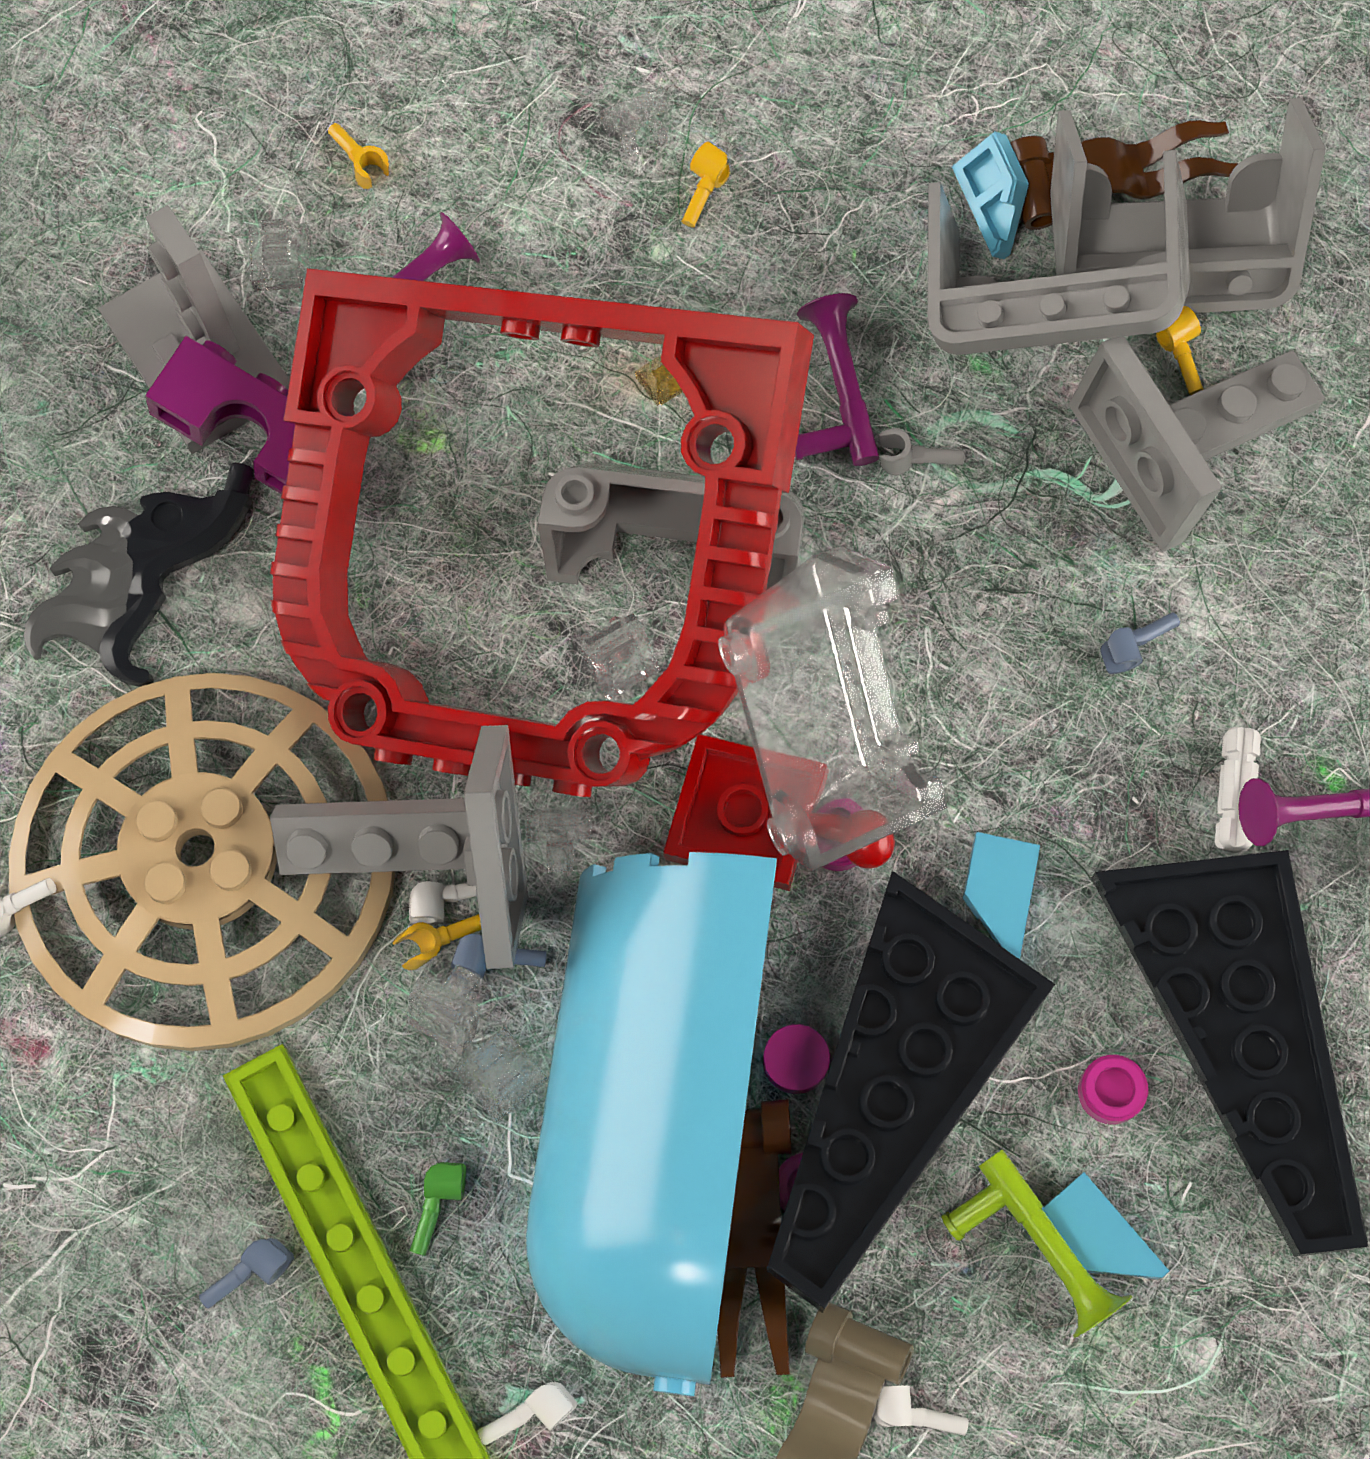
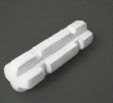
(1240, 750)

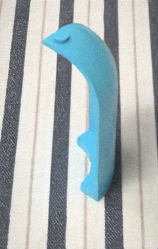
(649, 1110)

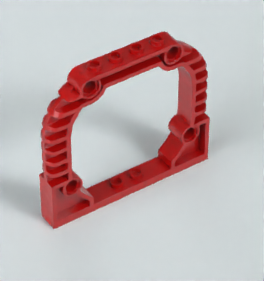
(368, 335)

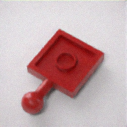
(728, 812)

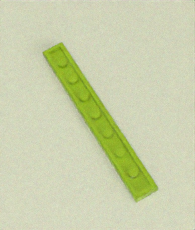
(353, 1260)

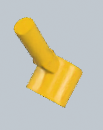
(360, 155)
(712, 166)
(1175, 340)
(432, 939)

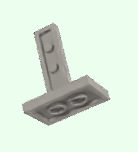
(183, 302)
(1163, 448)
(427, 834)

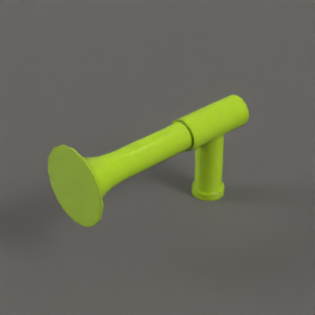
(1011, 1190)

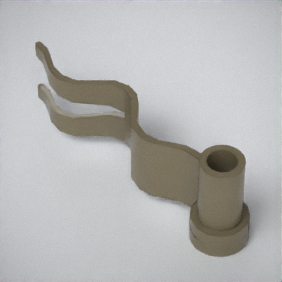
(843, 1385)

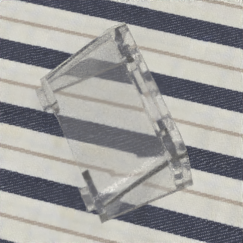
(826, 710)

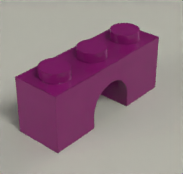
(206, 388)

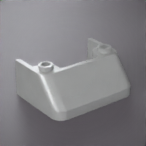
(1241, 247)
(990, 316)

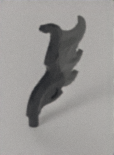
(124, 569)

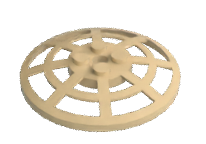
(200, 895)

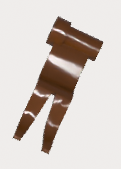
(1120, 162)
(754, 1233)

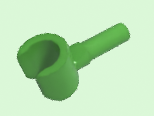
(441, 1183)

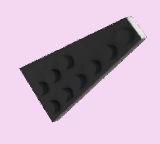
(1241, 995)
(914, 1052)

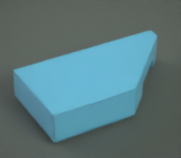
(994, 190)
(1001, 887)
(1100, 1233)

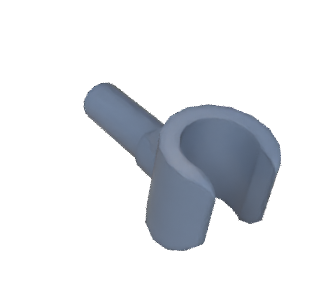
(1122, 649)
(471, 955)
(263, 1257)

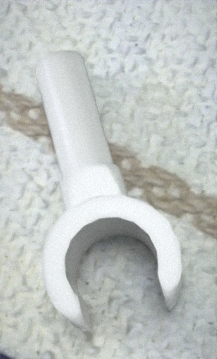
(428, 900)
(16, 901)
(548, 1402)
(895, 1410)

